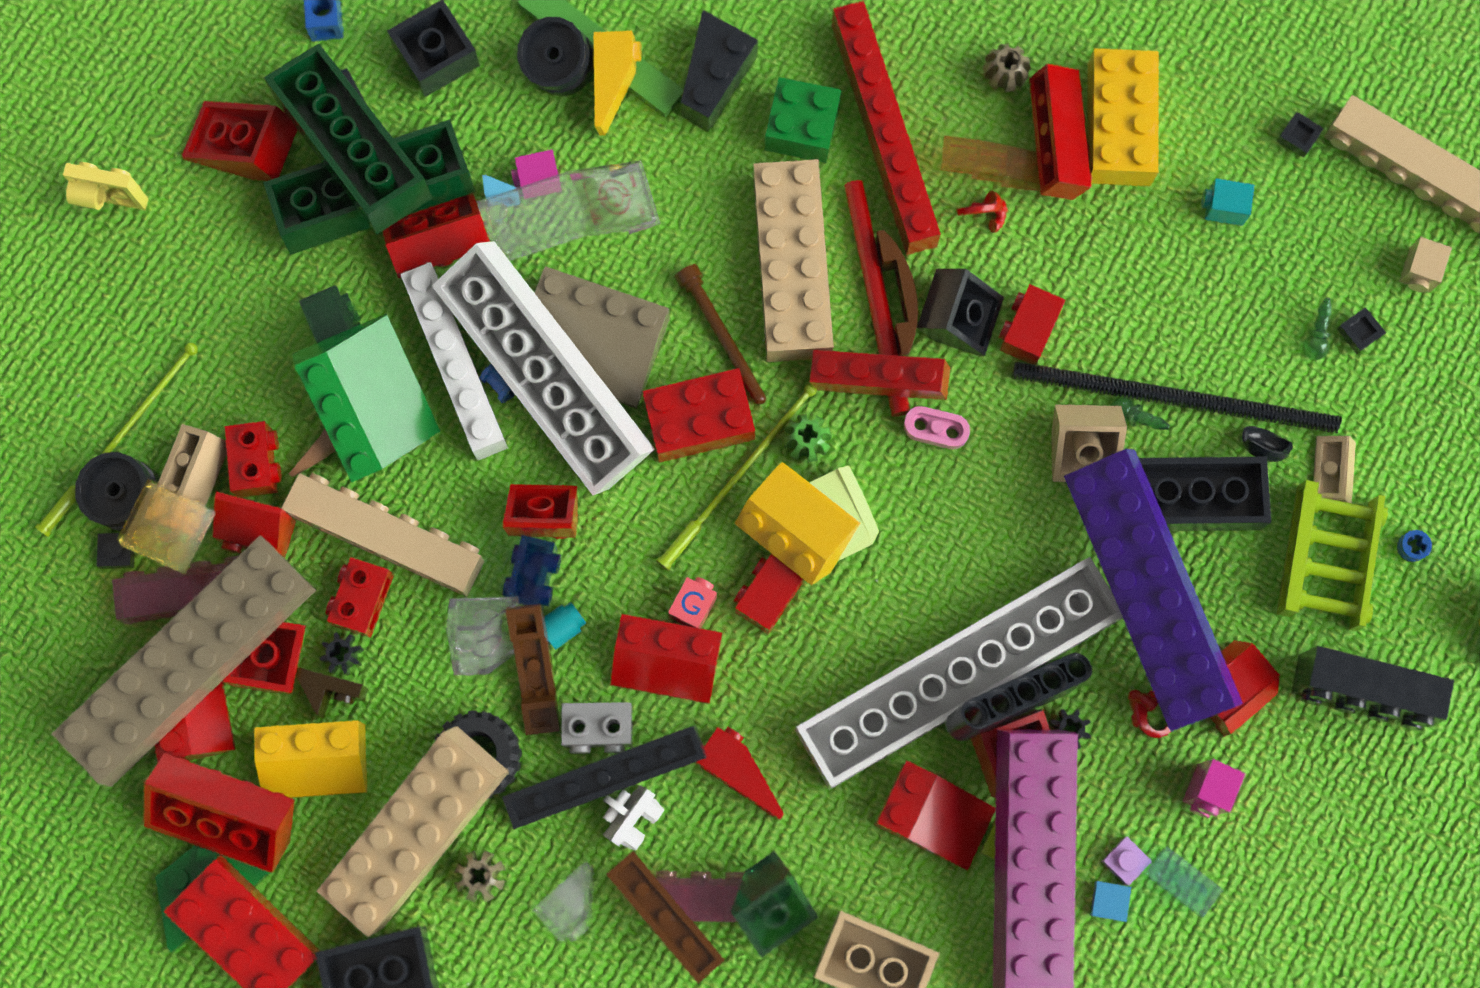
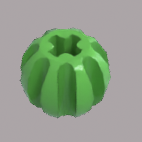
(797, 432)

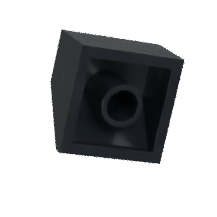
(960, 311)

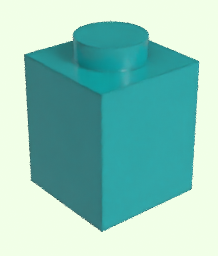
(1228, 202)

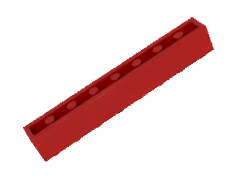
(885, 128)

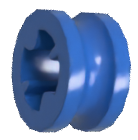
(1423, 541)

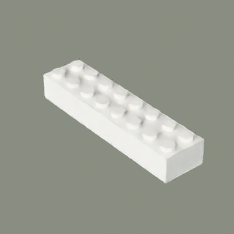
(543, 367)

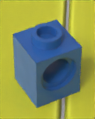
(327, 26)

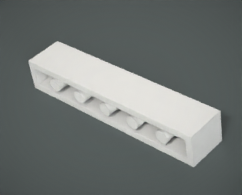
(454, 363)

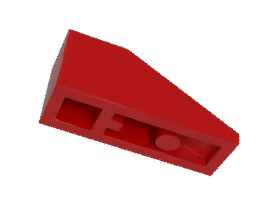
(735, 767)

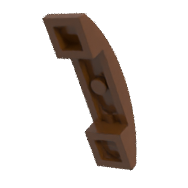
(893, 259)
(534, 668)

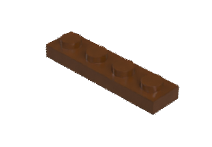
(665, 917)

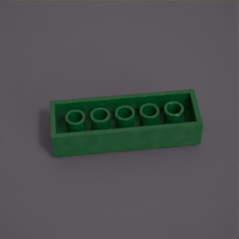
(348, 138)
(316, 210)

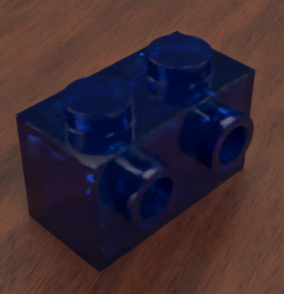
(532, 571)

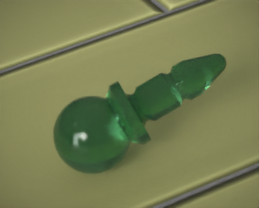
(1317, 345)
(1135, 414)

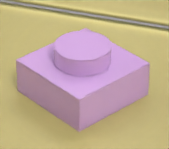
(1126, 861)

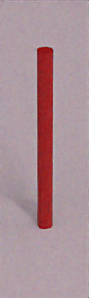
(873, 281)

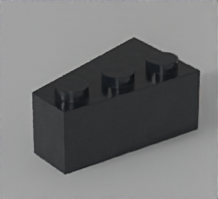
(716, 69)

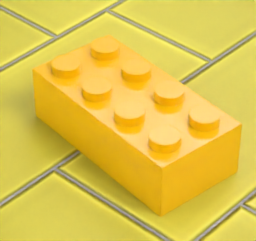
(1123, 116)

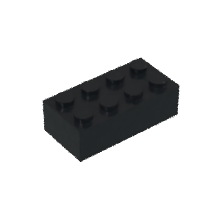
(1211, 492)
(1372, 687)

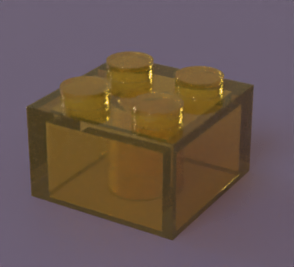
(166, 526)

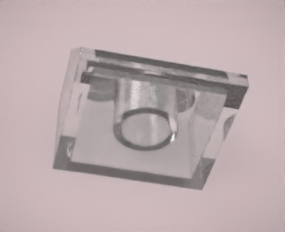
(479, 634)
(569, 905)

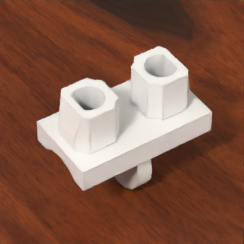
(625, 813)

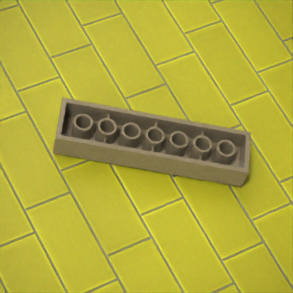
(183, 662)

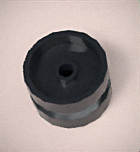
(551, 39)
(111, 487)

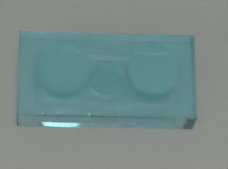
(1183, 882)

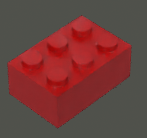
(699, 415)

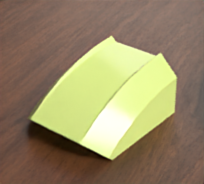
(845, 492)

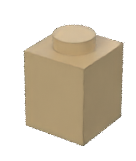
(1425, 265)

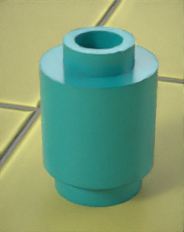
(563, 624)

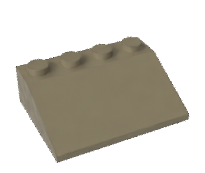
(609, 328)

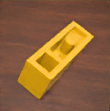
(613, 72)

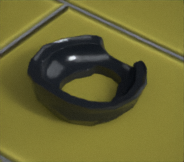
(1266, 444)

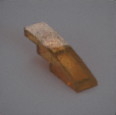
(991, 162)

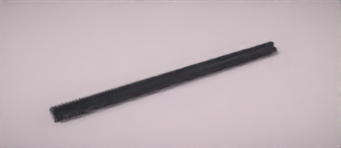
(1177, 396)

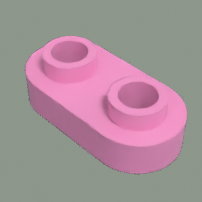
(937, 424)

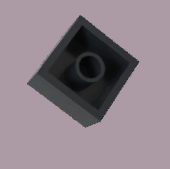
(433, 48)

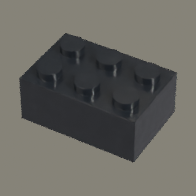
(381, 962)

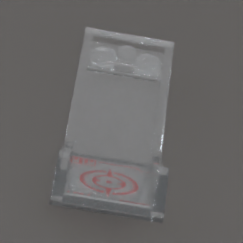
(569, 208)

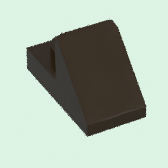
(320, 687)

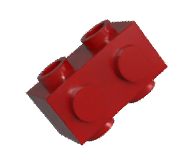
(252, 459)
(363, 598)

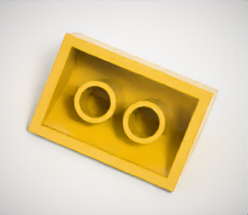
(797, 524)
(312, 758)

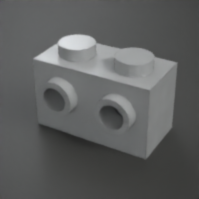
(597, 721)

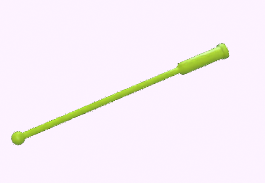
(68, 497)
(694, 527)

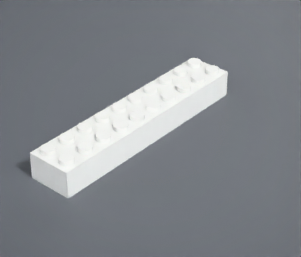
(960, 668)

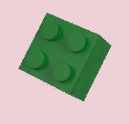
(802, 119)

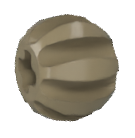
(1010, 58)
(469, 876)

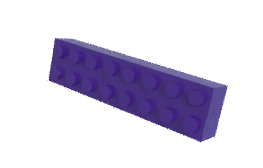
(1152, 589)

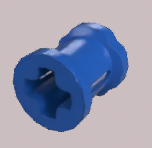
(495, 380)

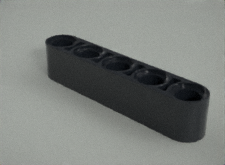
(1018, 696)

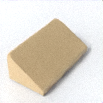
(1335, 467)

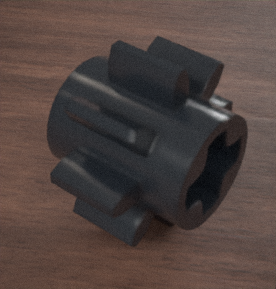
(350, 658)
(1072, 720)

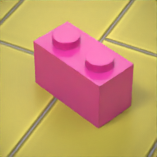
(1213, 788)

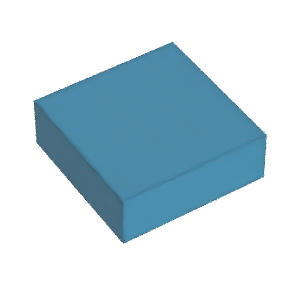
(1110, 901)

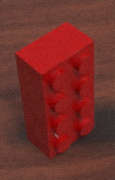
(218, 812)
(241, 929)

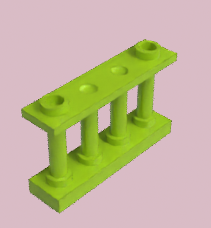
(1299, 565)

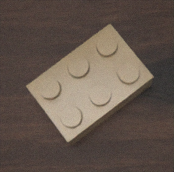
(872, 957)

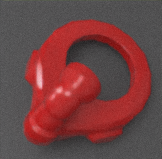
(991, 203)
(1140, 705)

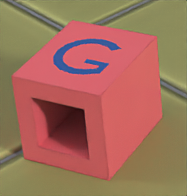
(693, 602)

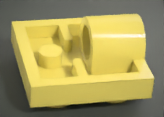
(92, 187)

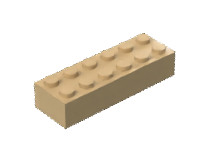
(792, 259)
(412, 831)

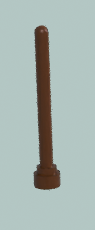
(690, 280)

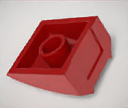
(1254, 680)

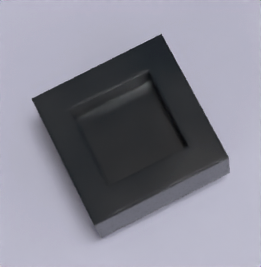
(1300, 134)
(1361, 330)
(111, 554)

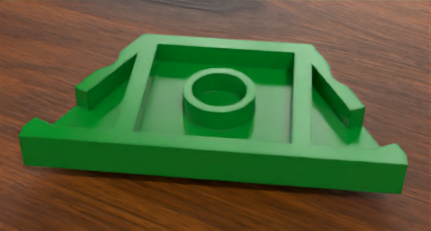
(181, 874)

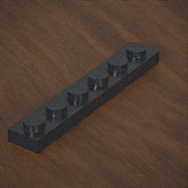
(604, 777)

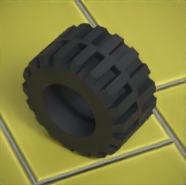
(499, 733)

